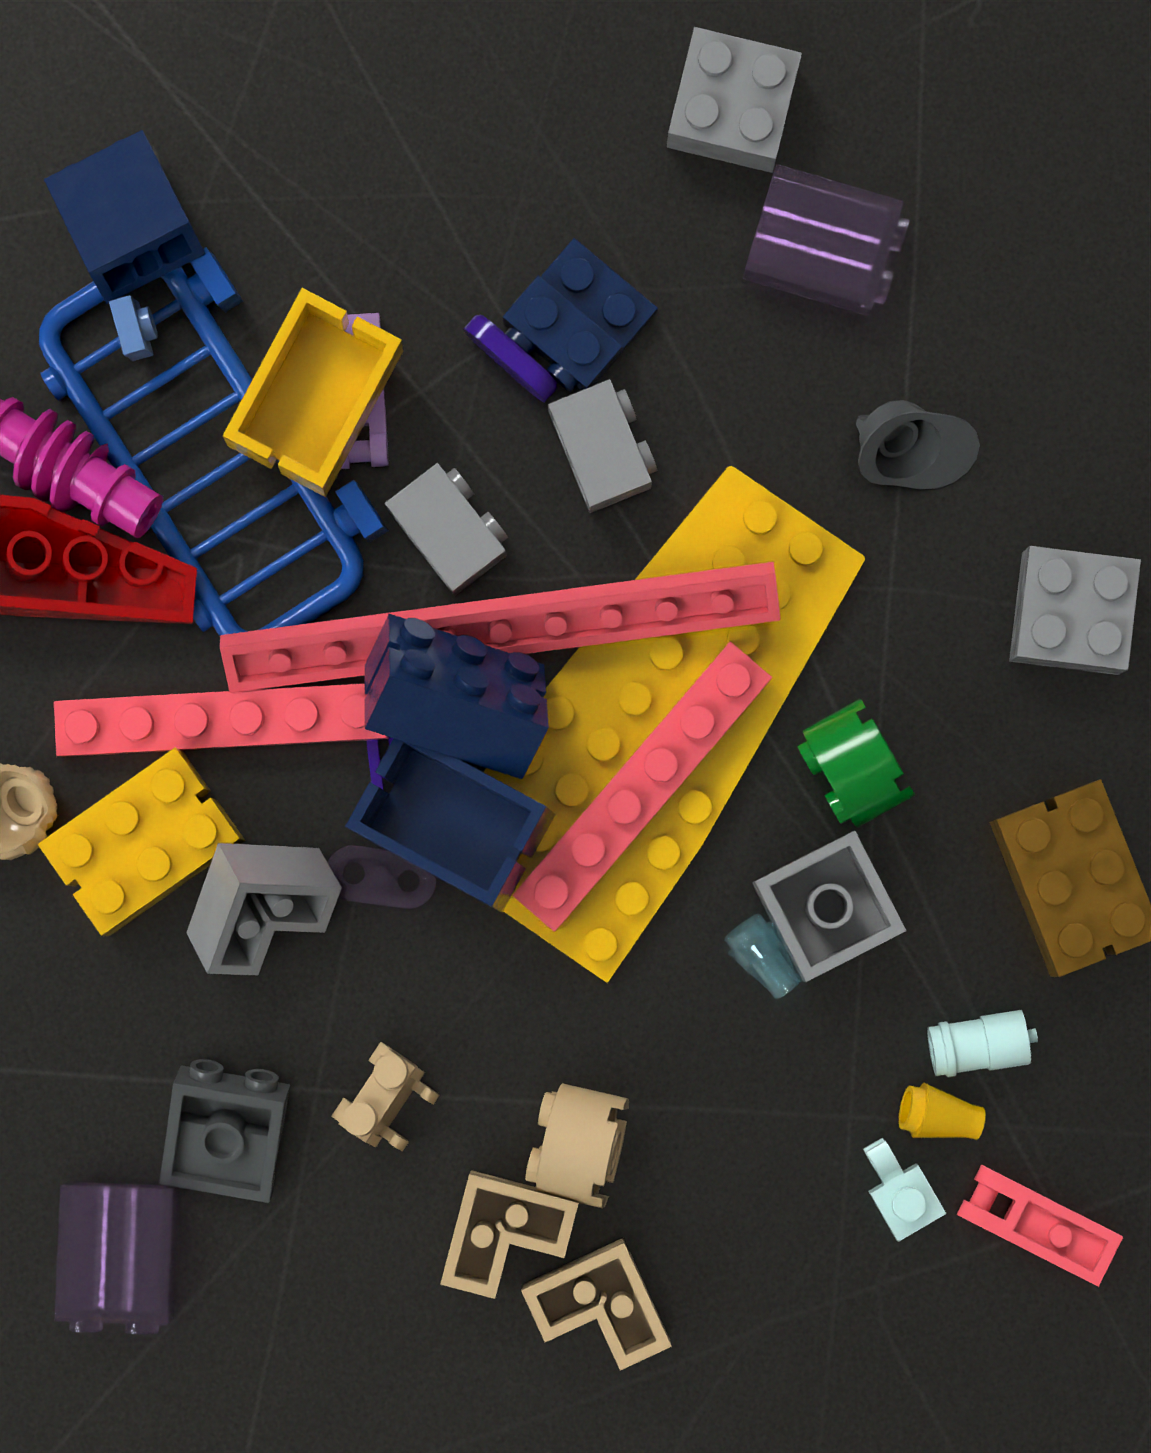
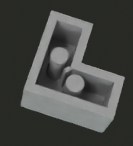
(251, 896)

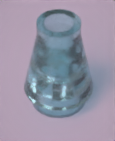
(762, 954)

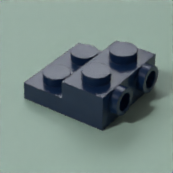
(578, 317)

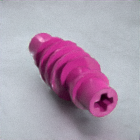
(69, 474)

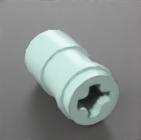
(982, 1043)

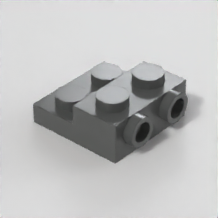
(224, 1131)

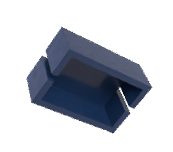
(455, 696)
(451, 821)

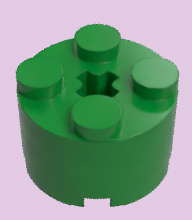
(855, 764)

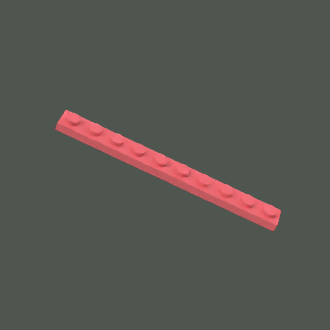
(513, 624)

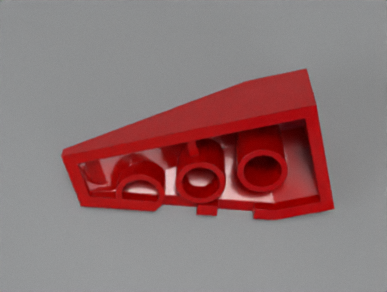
(79, 571)

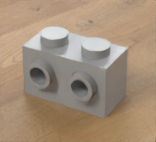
(601, 445)
(447, 528)

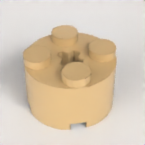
(578, 1145)

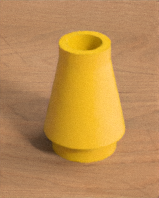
(937, 1114)

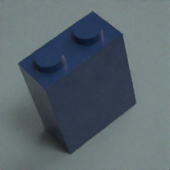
(124, 216)

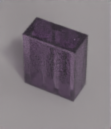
(825, 240)
(116, 1256)

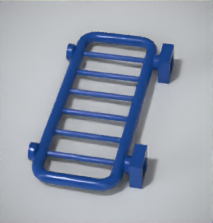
(337, 524)

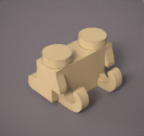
(383, 1098)

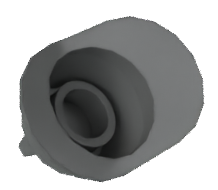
(914, 446)

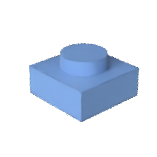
(134, 327)

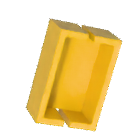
(313, 392)
(140, 842)

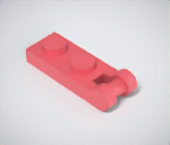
(1042, 1227)

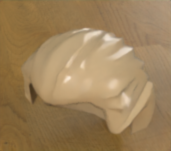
(25, 810)

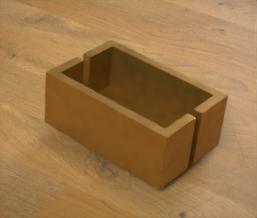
(1075, 878)

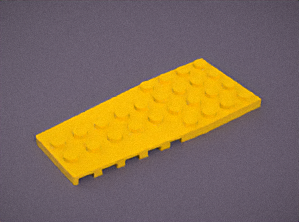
(622, 690)

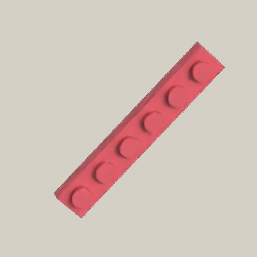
(211, 720)
(642, 786)

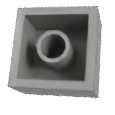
(733, 99)
(1075, 610)
(829, 906)

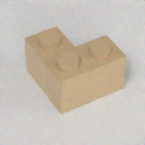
(497, 1215)
(602, 1288)

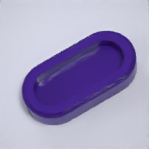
(511, 357)

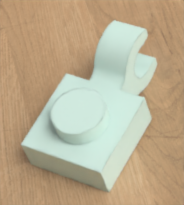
(904, 1195)

